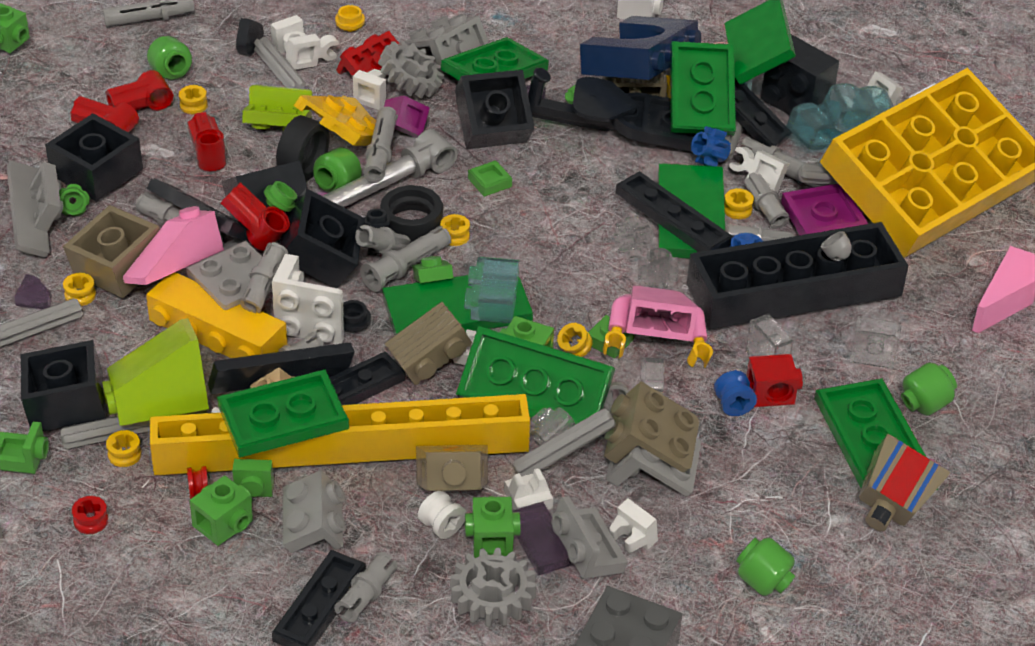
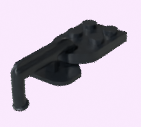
(606, 107)

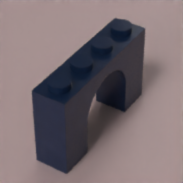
(640, 51)

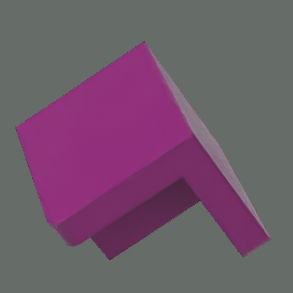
(410, 114)

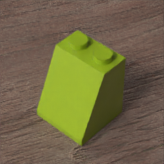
(158, 378)

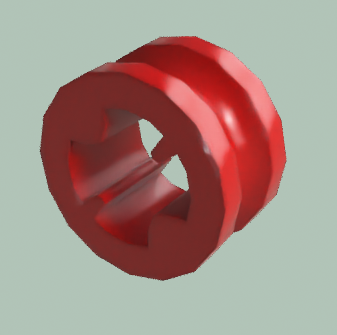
(196, 480)
(87, 505)

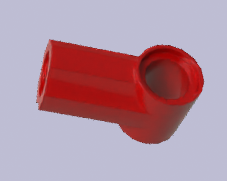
(148, 91)
(121, 115)
(207, 142)
(263, 222)

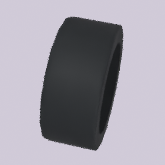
(303, 141)
(413, 198)

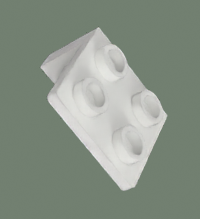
(306, 305)

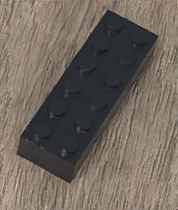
(794, 276)

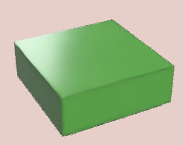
(490, 178)

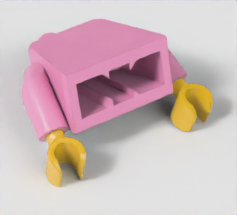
(658, 314)

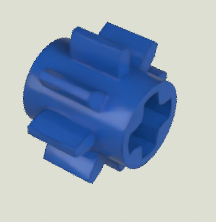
(710, 146)

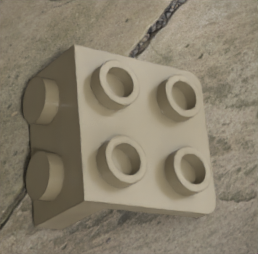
(655, 424)

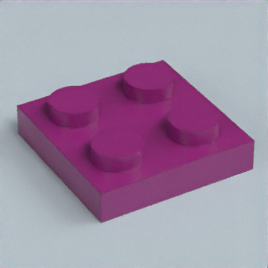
(821, 209)

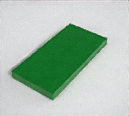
(698, 187)
(411, 301)
(547, 376)
(861, 419)

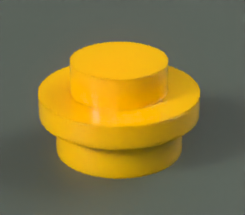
(350, 18)

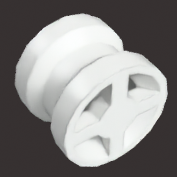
(441, 514)

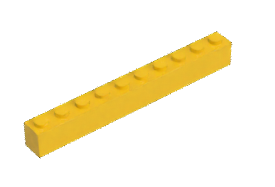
(374, 434)

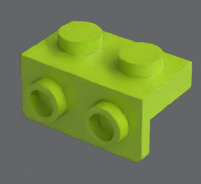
(273, 106)

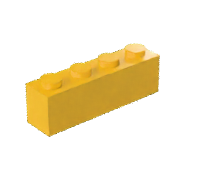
(226, 332)

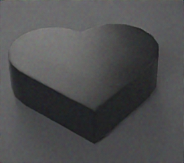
(247, 33)

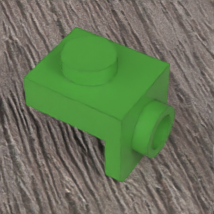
(23, 451)

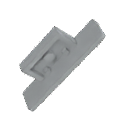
(33, 205)

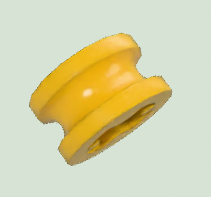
(193, 99)
(738, 203)
(458, 228)
(79, 281)
(571, 330)
(125, 457)

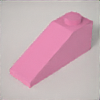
(177, 246)
(1009, 290)

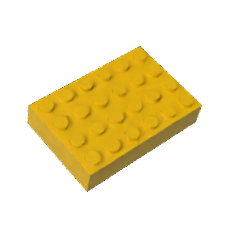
(933, 161)

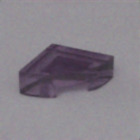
(32, 294)

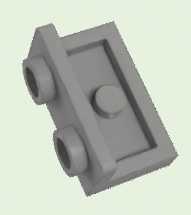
(313, 512)
(587, 540)

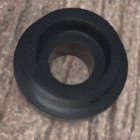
(355, 316)

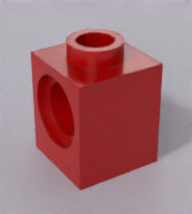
(774, 379)

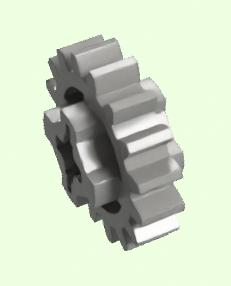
(411, 69)
(493, 587)

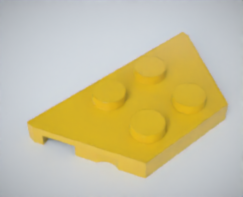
(341, 115)

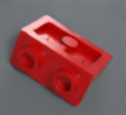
(365, 56)

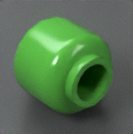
(169, 57)
(336, 169)
(928, 388)
(766, 566)

